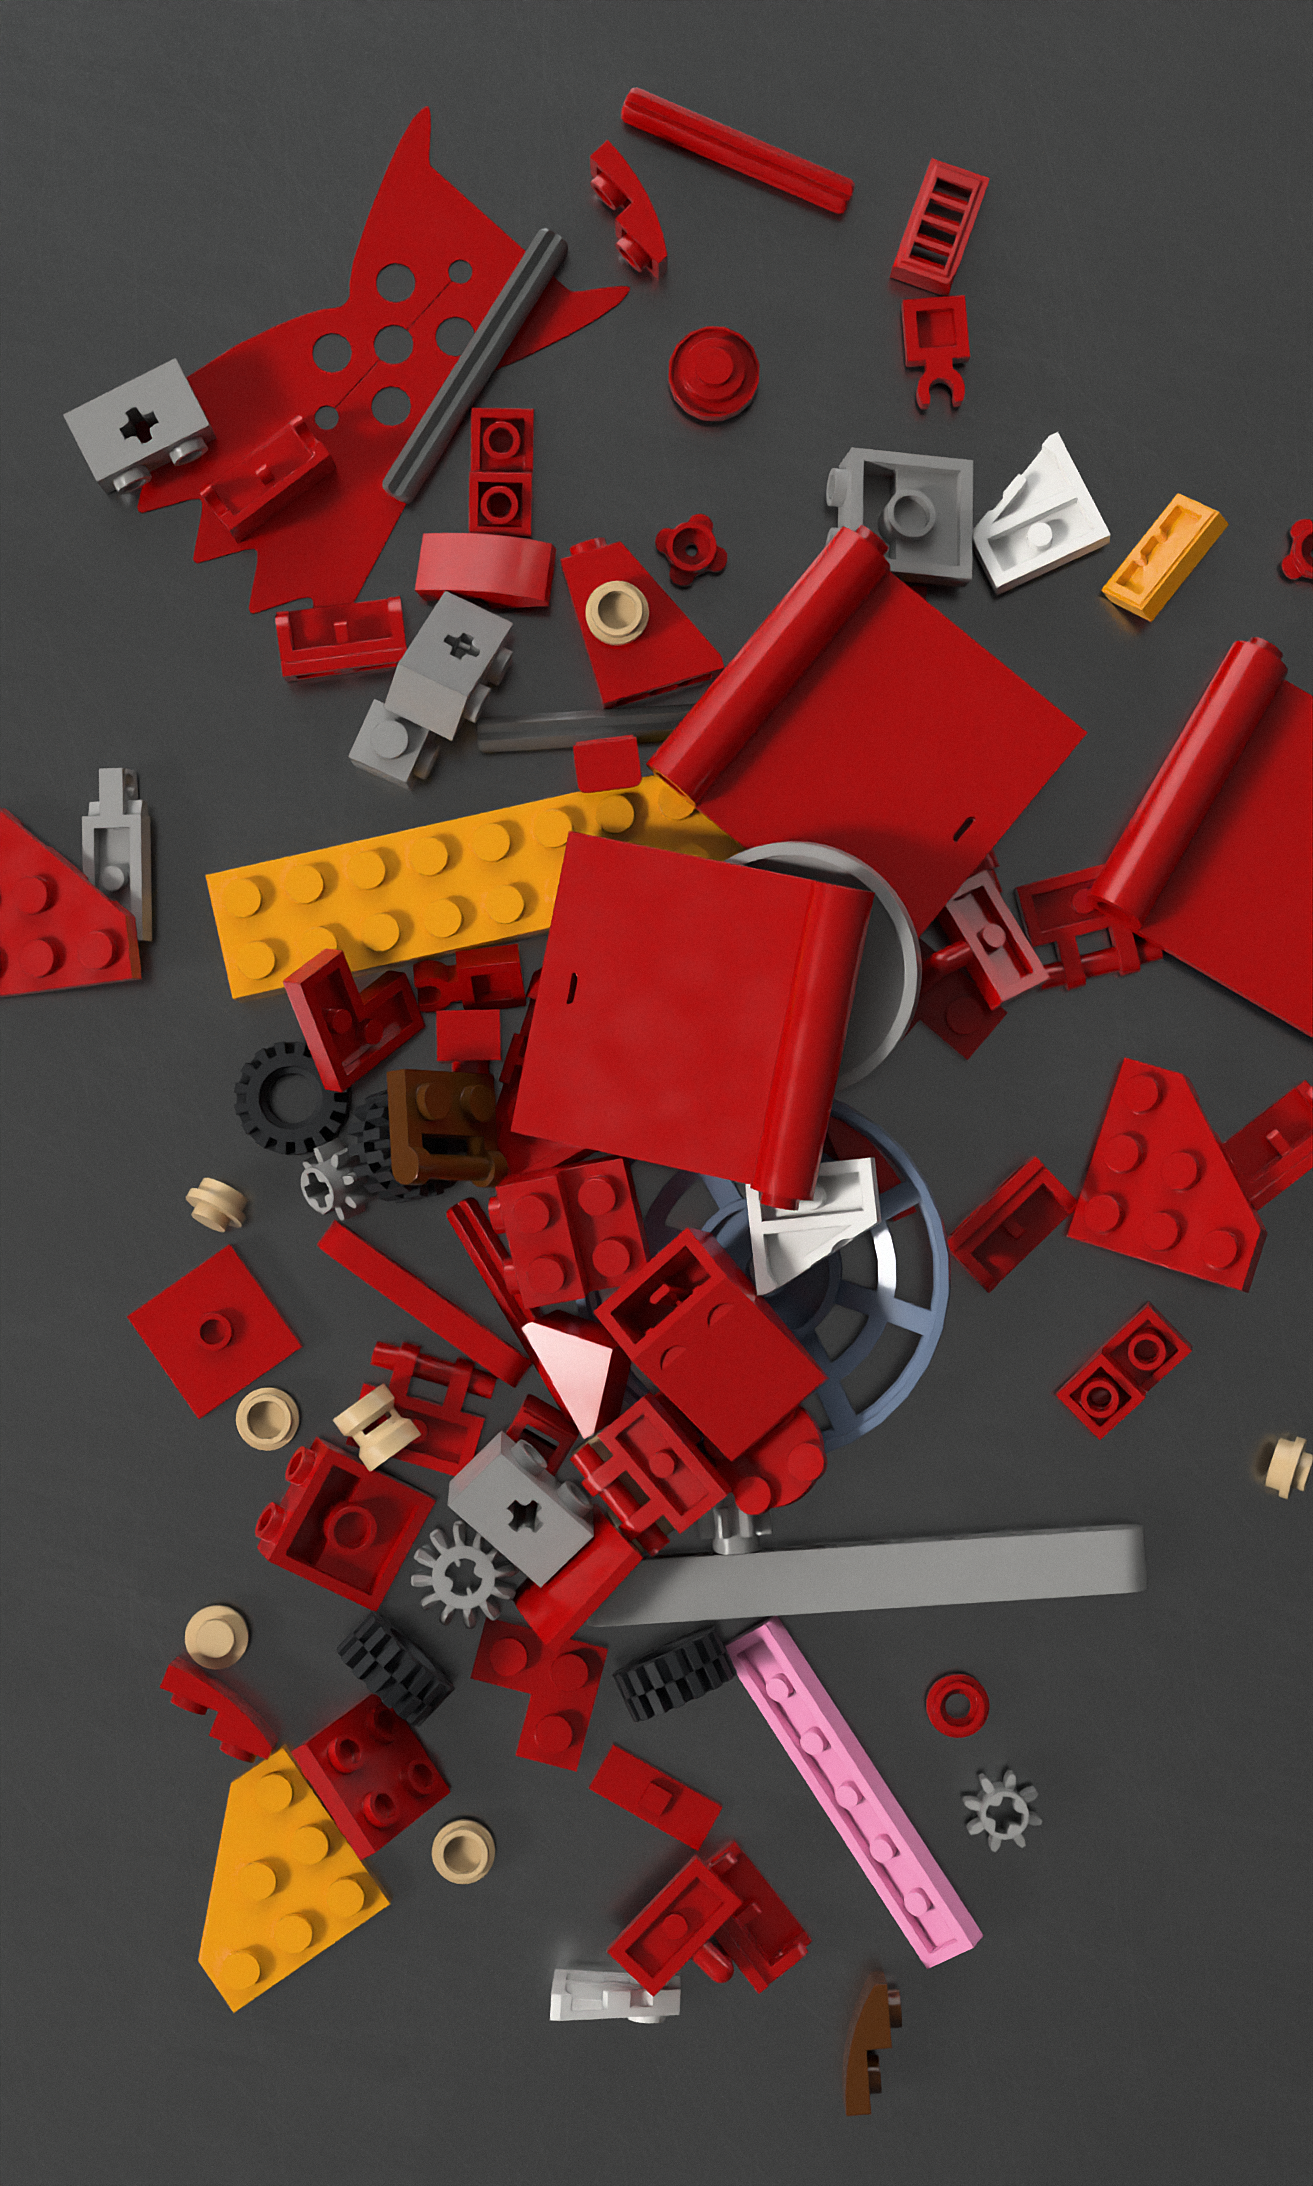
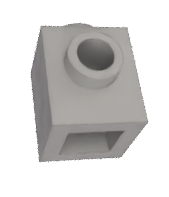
(394, 747)

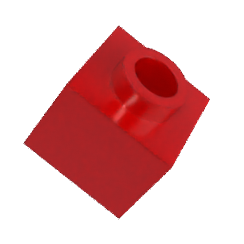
(470, 1039)

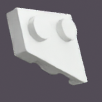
(1039, 521)
(794, 1241)
(610, 1995)

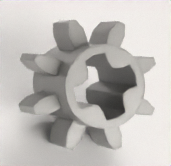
(332, 1183)
(732, 1529)
(1011, 1825)

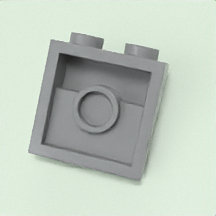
(914, 506)

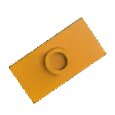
(1165, 557)

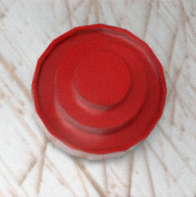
(713, 373)

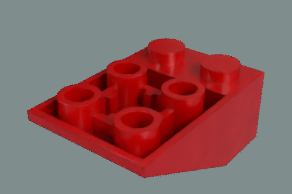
(711, 1342)

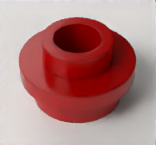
(961, 1725)

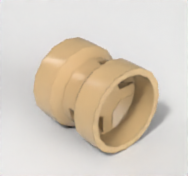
(384, 1439)

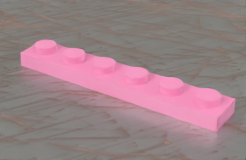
(852, 1793)

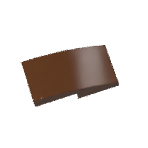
(869, 2029)

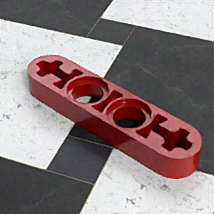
(425, 1303)

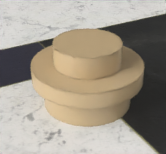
(617, 613)
(217, 1205)
(267, 1418)
(1290, 1467)
(216, 1637)
(463, 1851)

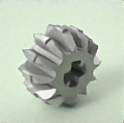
(444, 1580)

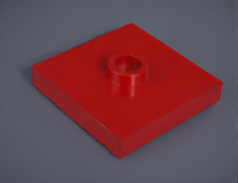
(215, 1331)

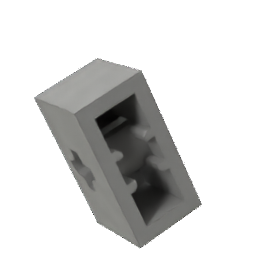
(108, 431)
(449, 666)
(531, 1538)

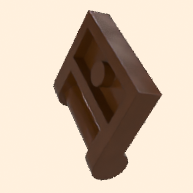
(443, 1107)

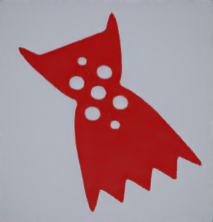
(337, 528)

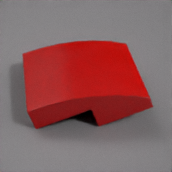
(579, 1585)

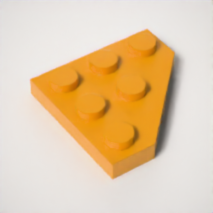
(280, 1882)

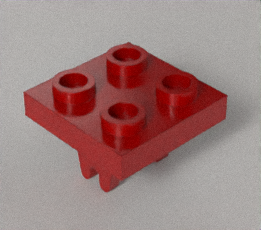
(370, 1774)

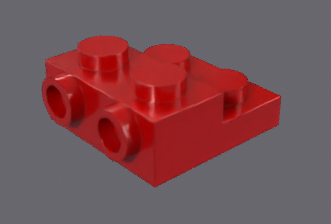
(570, 1230)
(342, 1523)

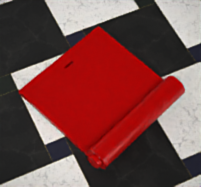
(868, 731)
(1226, 840)
(693, 1014)

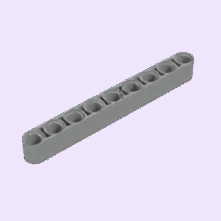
(879, 1575)

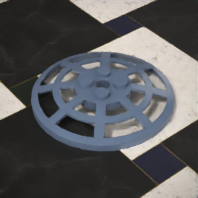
(811, 1296)

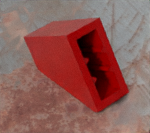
(668, 652)

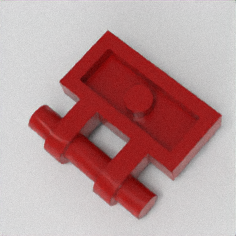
(1058, 912)
(447, 1433)
(662, 1463)

